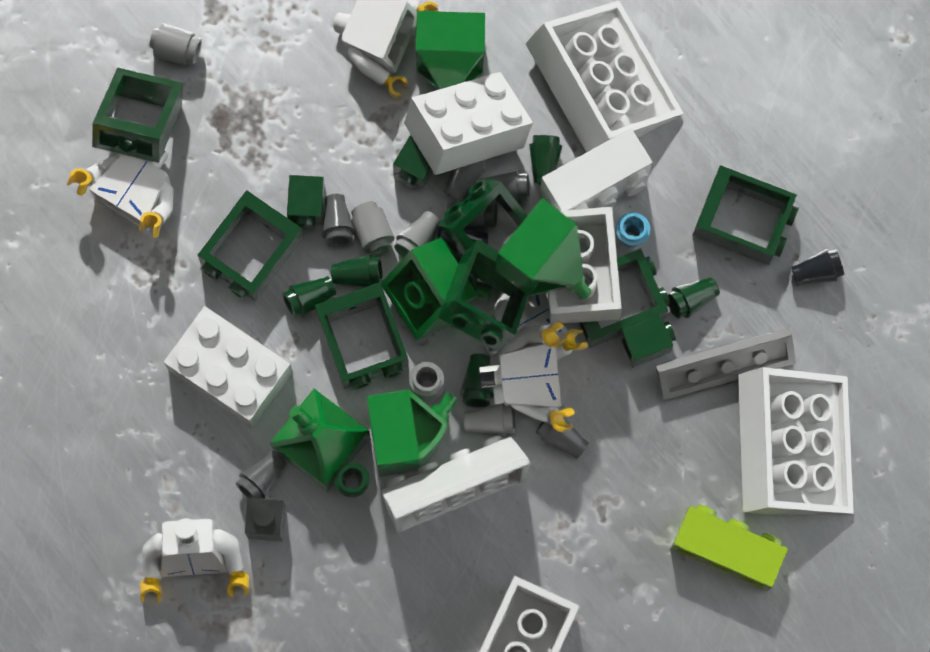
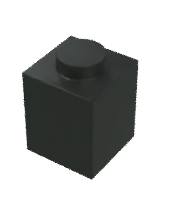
(265, 519)

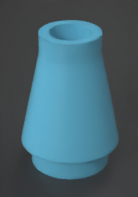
(633, 223)

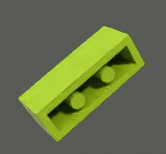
(730, 547)

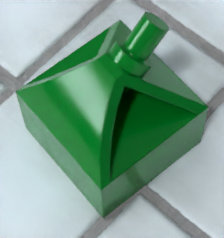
(450, 47)
(544, 254)
(422, 283)
(406, 430)
(319, 439)

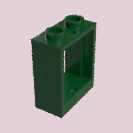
(147, 141)
(754, 188)
(480, 196)
(270, 218)
(481, 263)
(658, 296)
(351, 304)

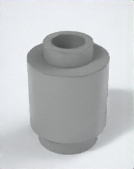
(175, 44)
(372, 228)
(427, 371)

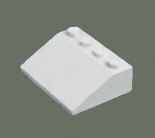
(602, 75)
(795, 443)
(455, 483)

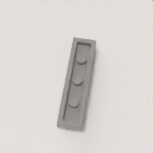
(724, 363)

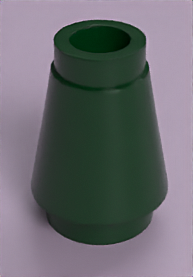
(544, 155)
(358, 271)
(304, 296)
(691, 297)
(471, 388)
(352, 470)

